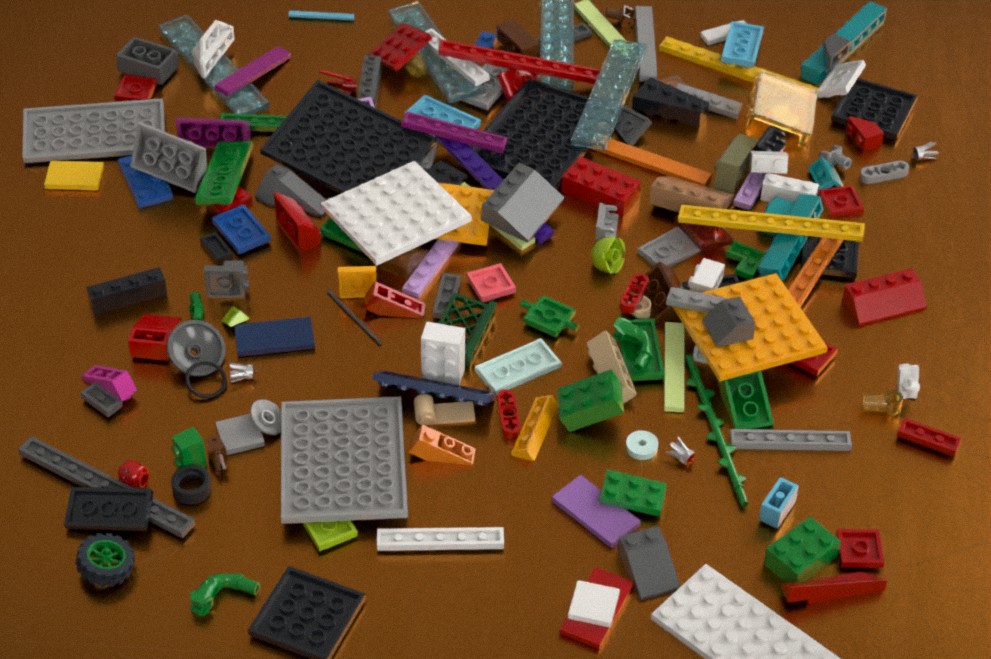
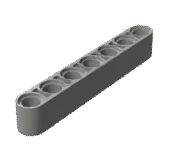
(645, 35)

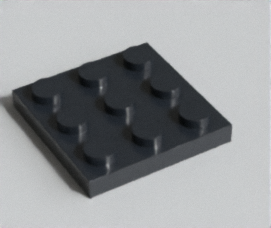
(844, 261)

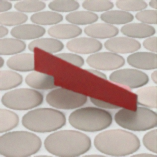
(833, 587)

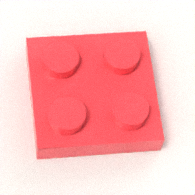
(491, 282)

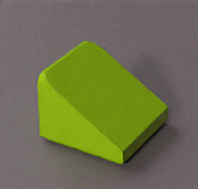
(234, 317)

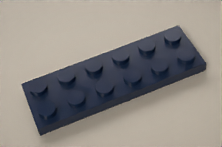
(441, 389)

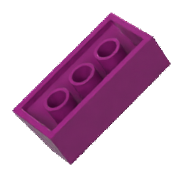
(211, 131)

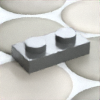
(101, 399)

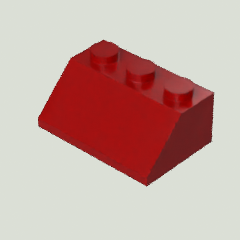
(296, 223)

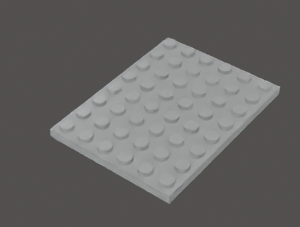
(342, 460)

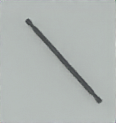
(353, 315)

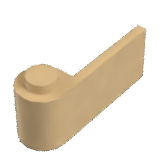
(429, 413)

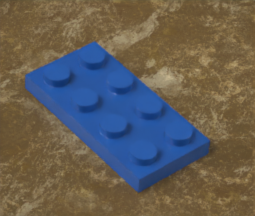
(144, 187)

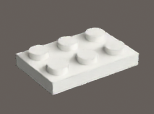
(841, 79)

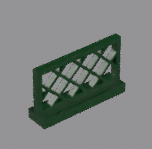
(482, 319)

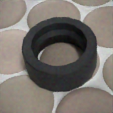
(192, 496)

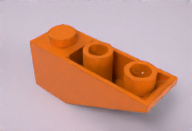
(440, 448)

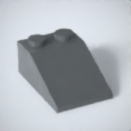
(648, 562)

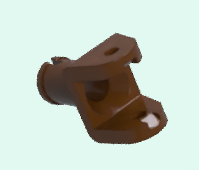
(624, 16)
(217, 454)

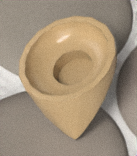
(643, 310)

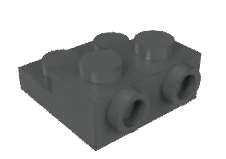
(226, 280)

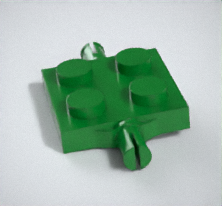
(549, 316)

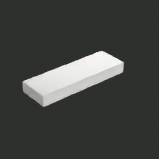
(716, 34)

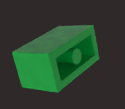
(188, 449)

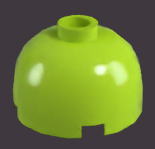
(608, 254)

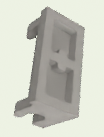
(606, 222)

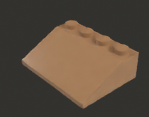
(673, 192)

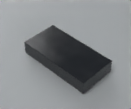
(216, 248)

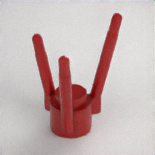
(348, 83)

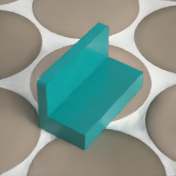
(824, 174)

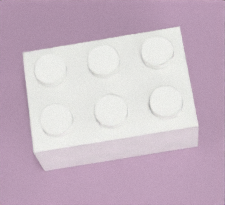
(443, 353)

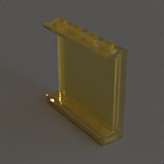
(783, 105)

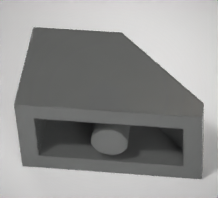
(834, 50)

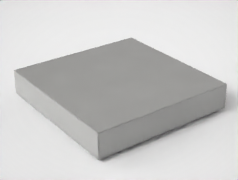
(239, 434)

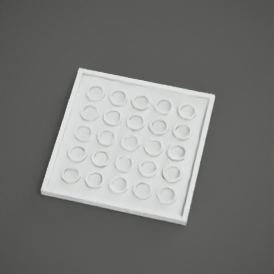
(396, 212)

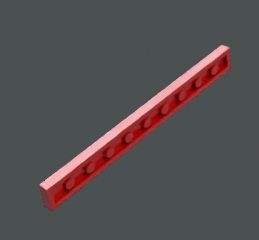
(518, 61)

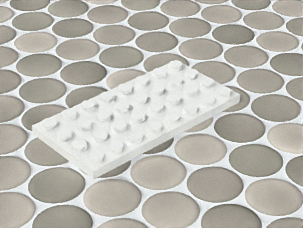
(729, 623)

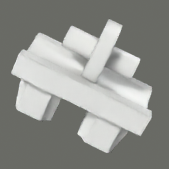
(908, 380)

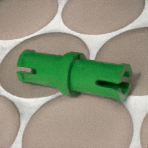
(196, 307)

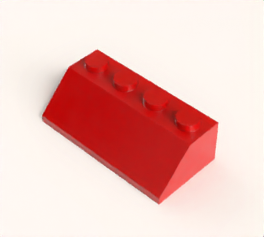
(884, 297)

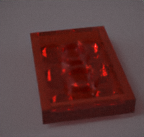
(705, 236)

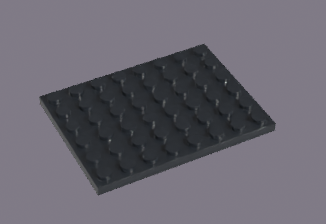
(538, 131)
(343, 140)

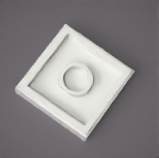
(594, 603)

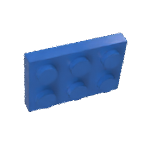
(241, 229)

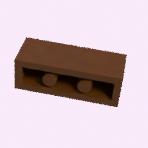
(517, 39)

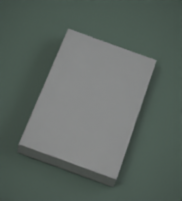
(668, 248)

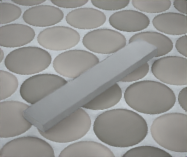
(790, 439)

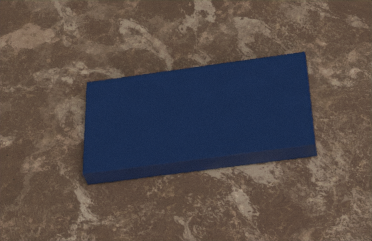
(274, 336)

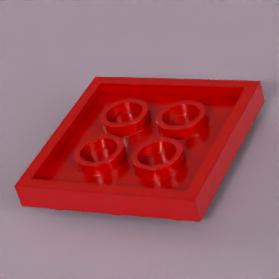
(400, 46)

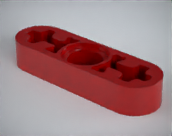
(633, 287)
(504, 420)

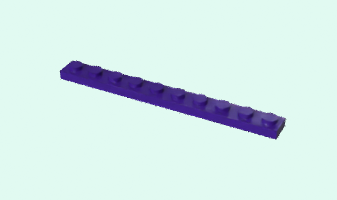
(483, 174)

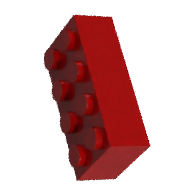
(600, 184)

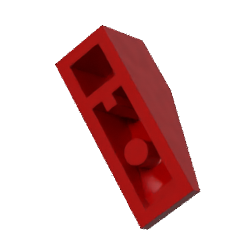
(390, 302)

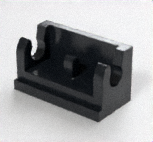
(770, 141)

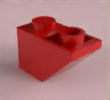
(864, 133)

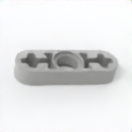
(895, 170)

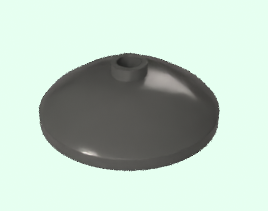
(202, 339)

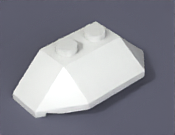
(212, 46)

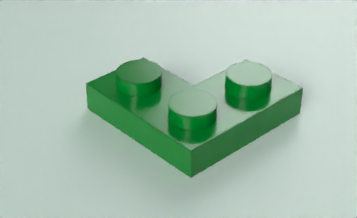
(748, 258)

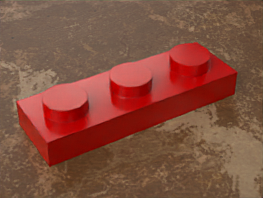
(929, 437)

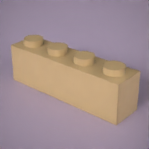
(607, 356)

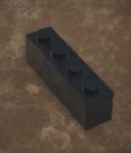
(126, 291)

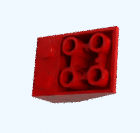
(150, 336)

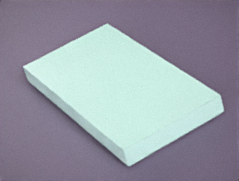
(518, 366)

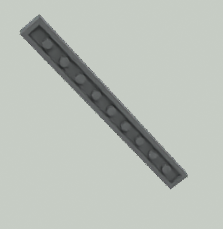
(87, 476)

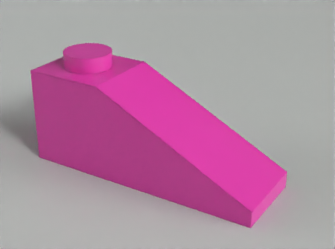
(114, 380)

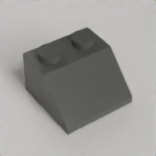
(729, 322)

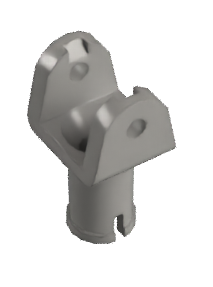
(836, 157)

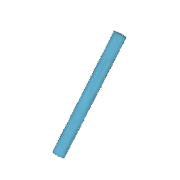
(321, 15)

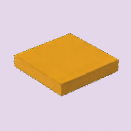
(355, 281)

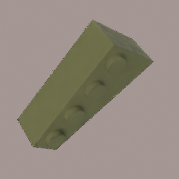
(734, 163)

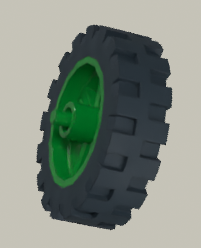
(110, 548)

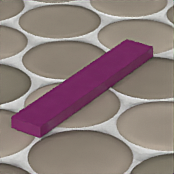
(252, 71)
(454, 132)

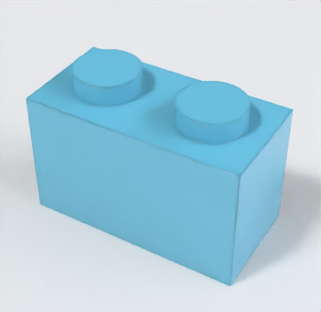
(778, 502)

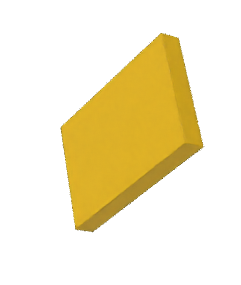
(74, 175)

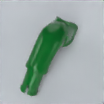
(631, 333)
(204, 596)

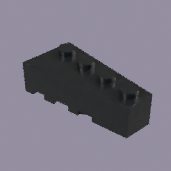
(670, 103)

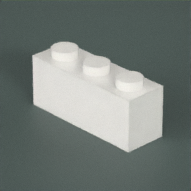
(786, 188)

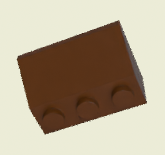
(660, 282)

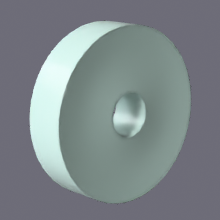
(636, 440)

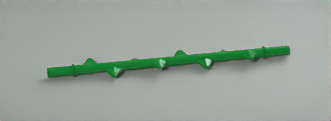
(716, 434)

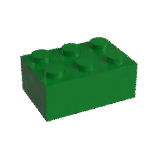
(590, 400)
(802, 552)

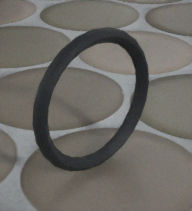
(205, 395)

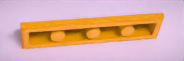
(535, 428)

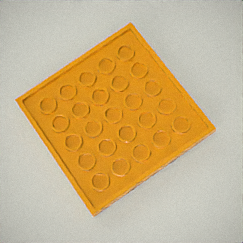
(780, 330)

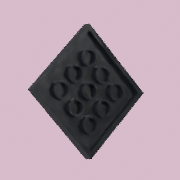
(877, 104)
(307, 614)

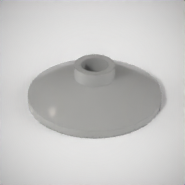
(266, 416)

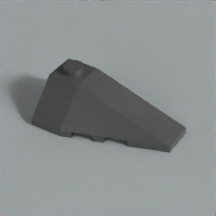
(289, 184)

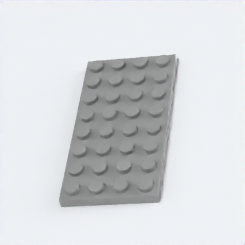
(87, 129)

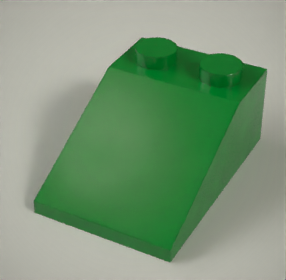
(746, 401)

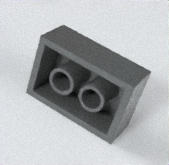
(147, 60)

